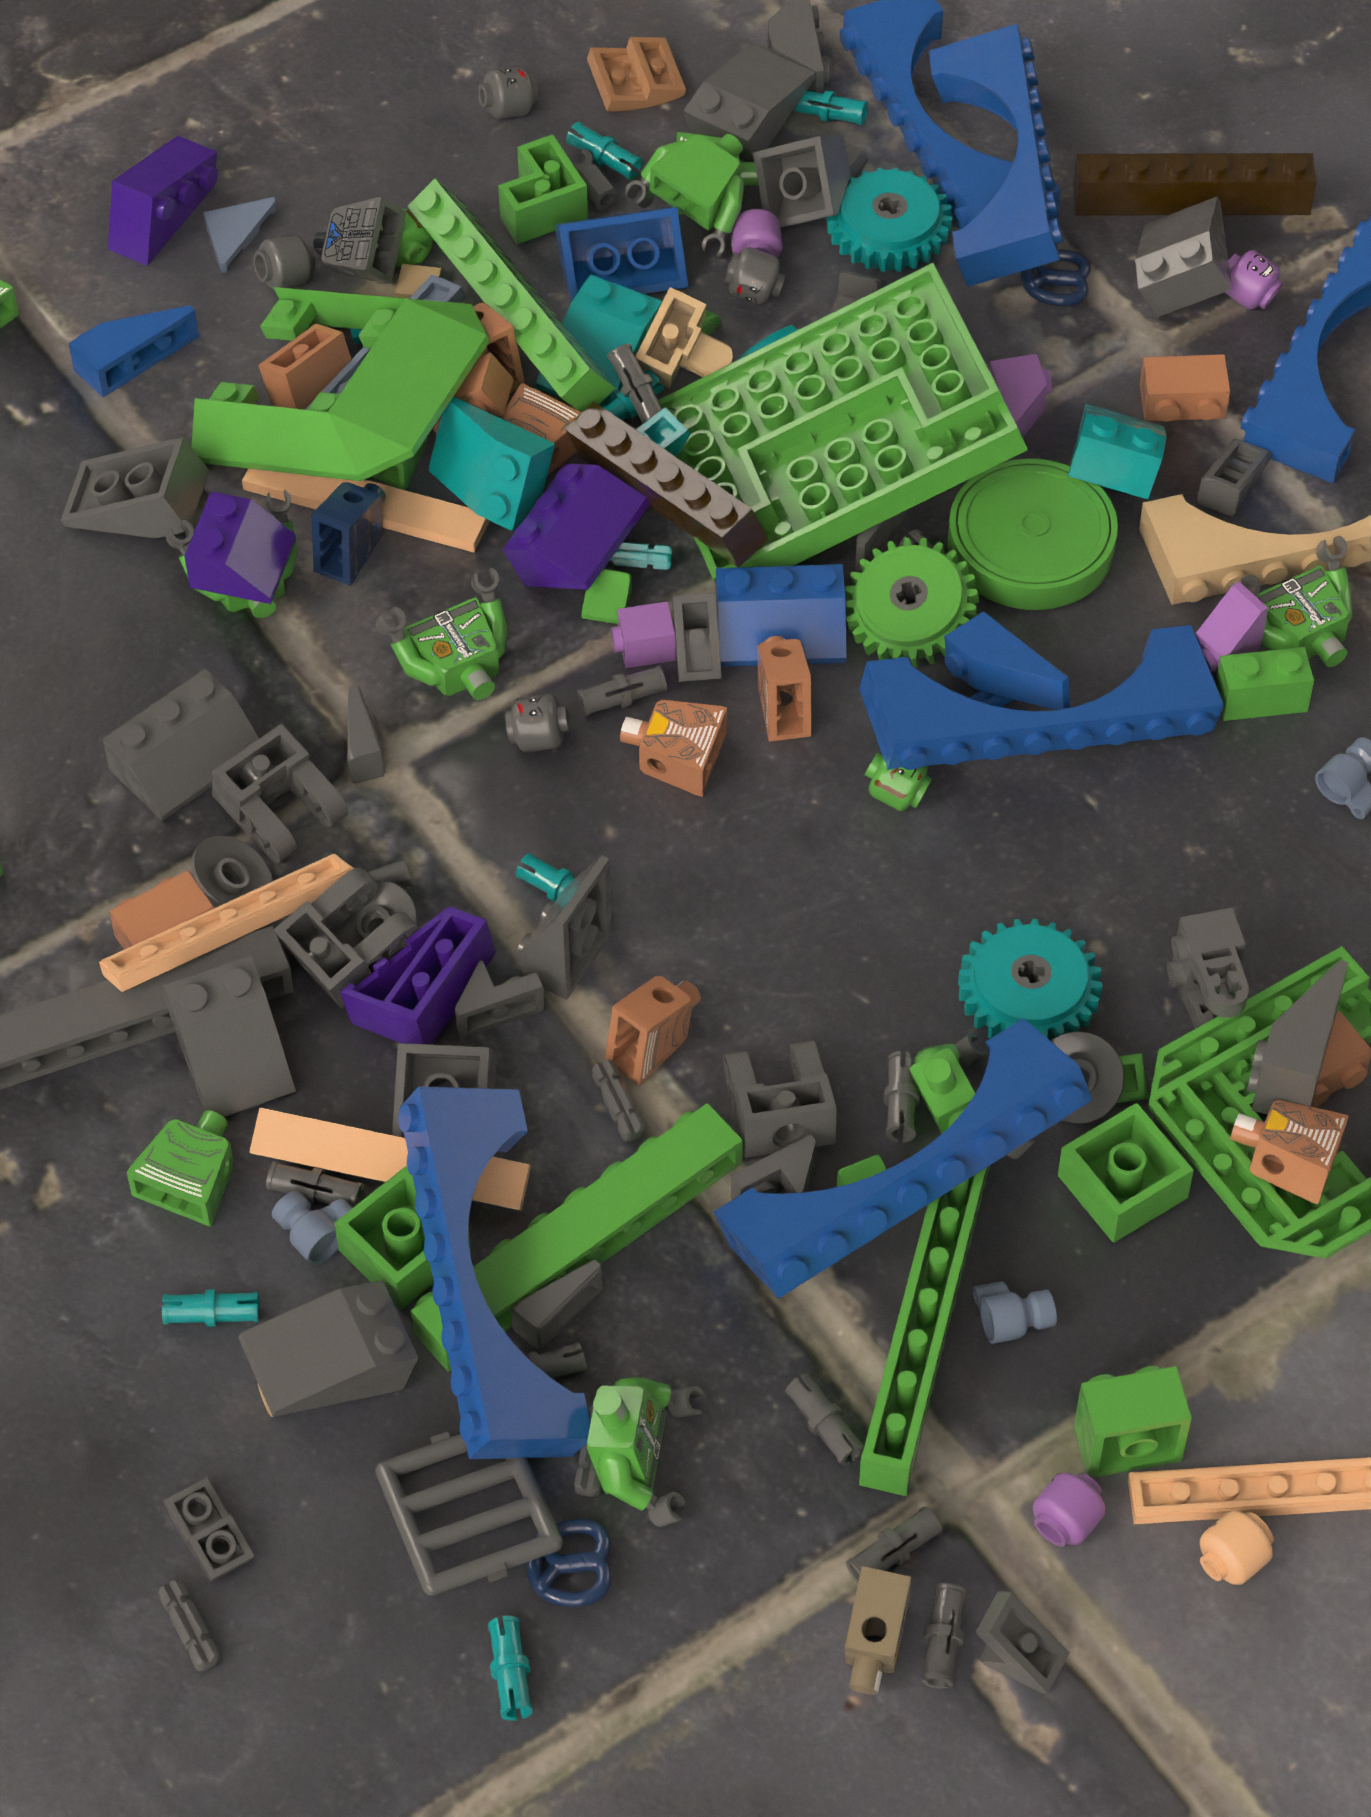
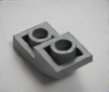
(208, 1529)

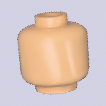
(1236, 1547)

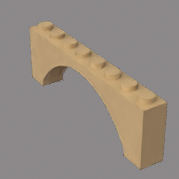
(1205, 555)

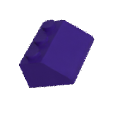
(574, 528)

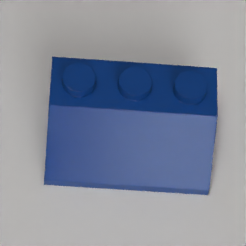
(627, 249)
(781, 602)

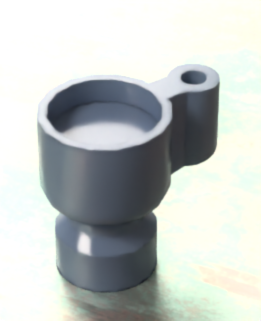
(1345, 778)
(311, 1231)
(1008, 1316)

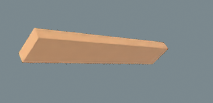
(400, 511)
(222, 924)
(370, 1154)
(1250, 1488)

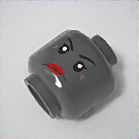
(508, 92)
(754, 276)
(537, 723)

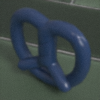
(1059, 277)
(574, 1563)

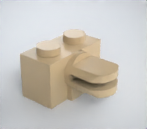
(678, 342)

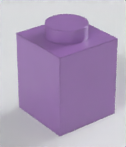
(644, 635)

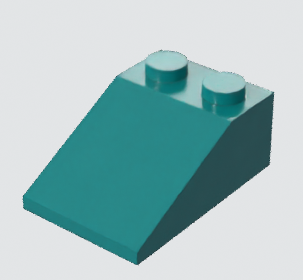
(604, 319)
(1117, 451)
(490, 463)

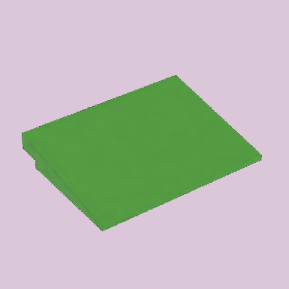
(847, 420)

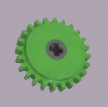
(905, 573)

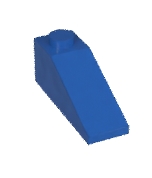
(129, 346)
(1003, 665)

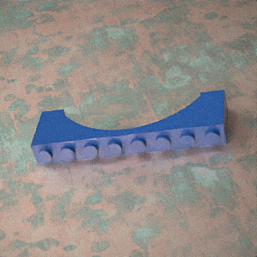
(887, 46)
(1018, 223)
(1292, 409)
(931, 725)
(801, 1234)
(501, 1396)

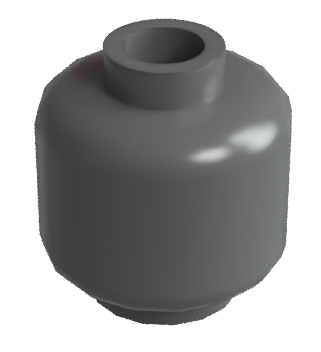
(284, 262)

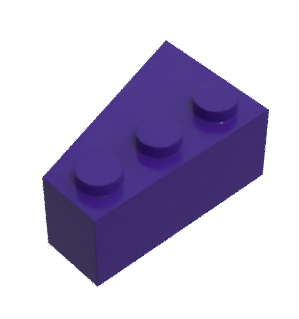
(158, 197)
(421, 984)

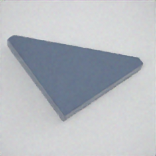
(235, 227)

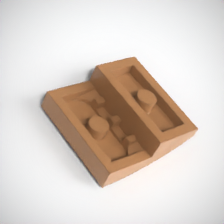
(636, 75)

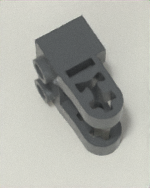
(263, 775)
(312, 939)
(1209, 965)
(785, 1112)

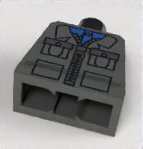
(363, 239)

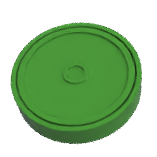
(1033, 534)

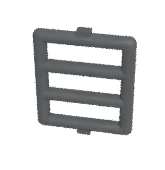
(420, 1545)

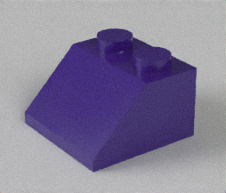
(238, 549)

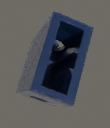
(346, 530)

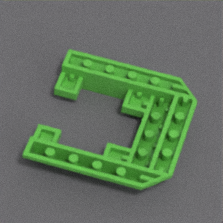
(382, 413)
(1203, 1088)

